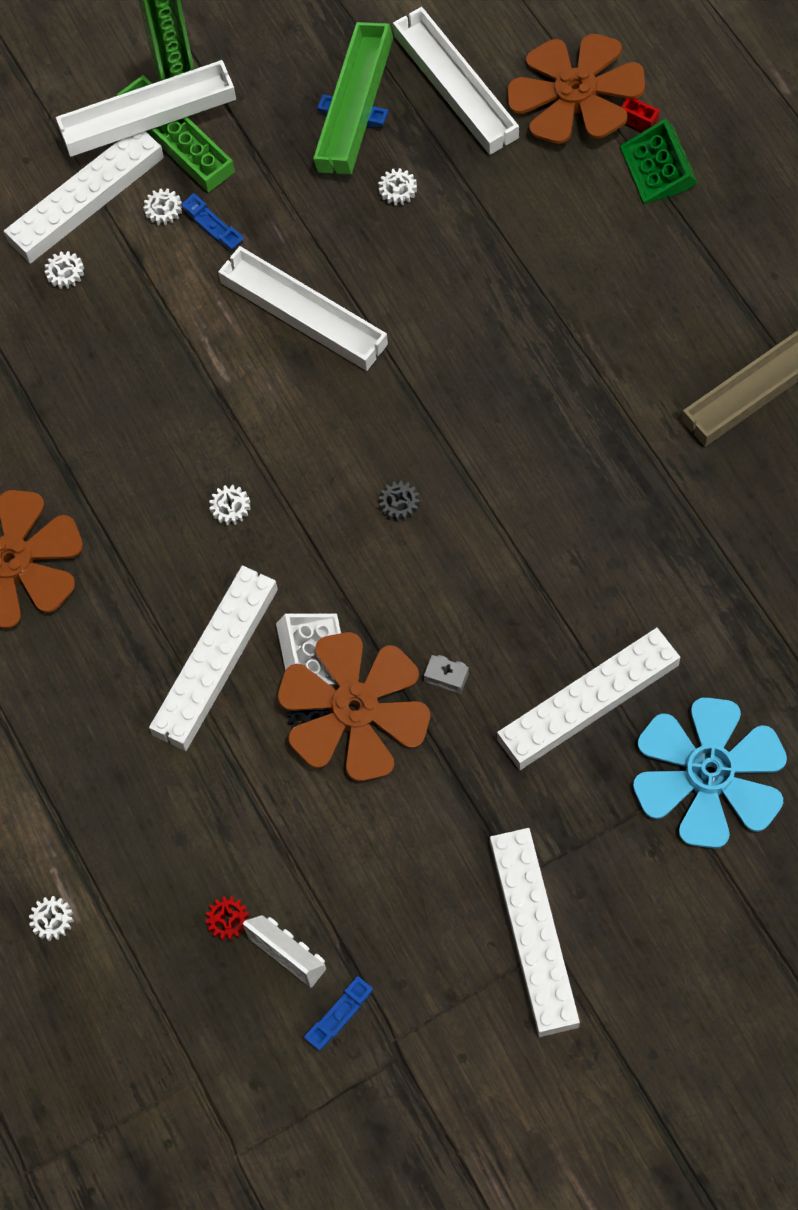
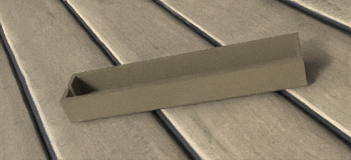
(744, 392)

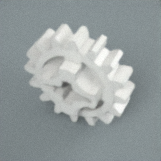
(397, 187)
(162, 206)
(65, 271)
(220, 507)
(42, 917)

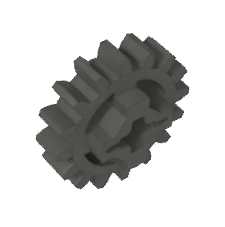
(399, 493)

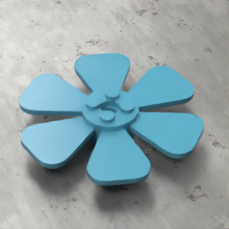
(705, 819)

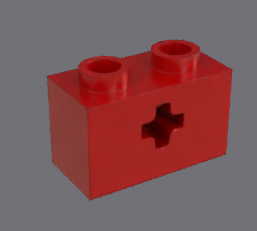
(640, 114)

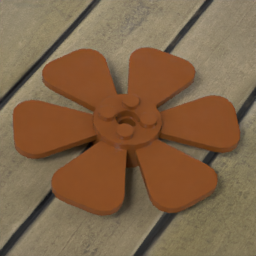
(576, 88)
(54, 541)
(319, 737)

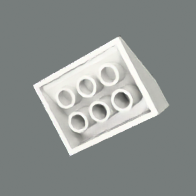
(299, 636)
(284, 949)

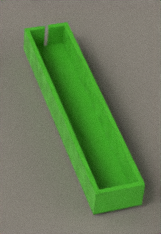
(353, 98)

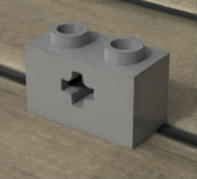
(453, 681)

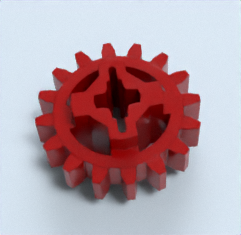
(219, 919)

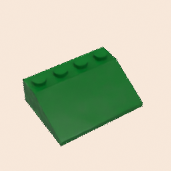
(658, 162)

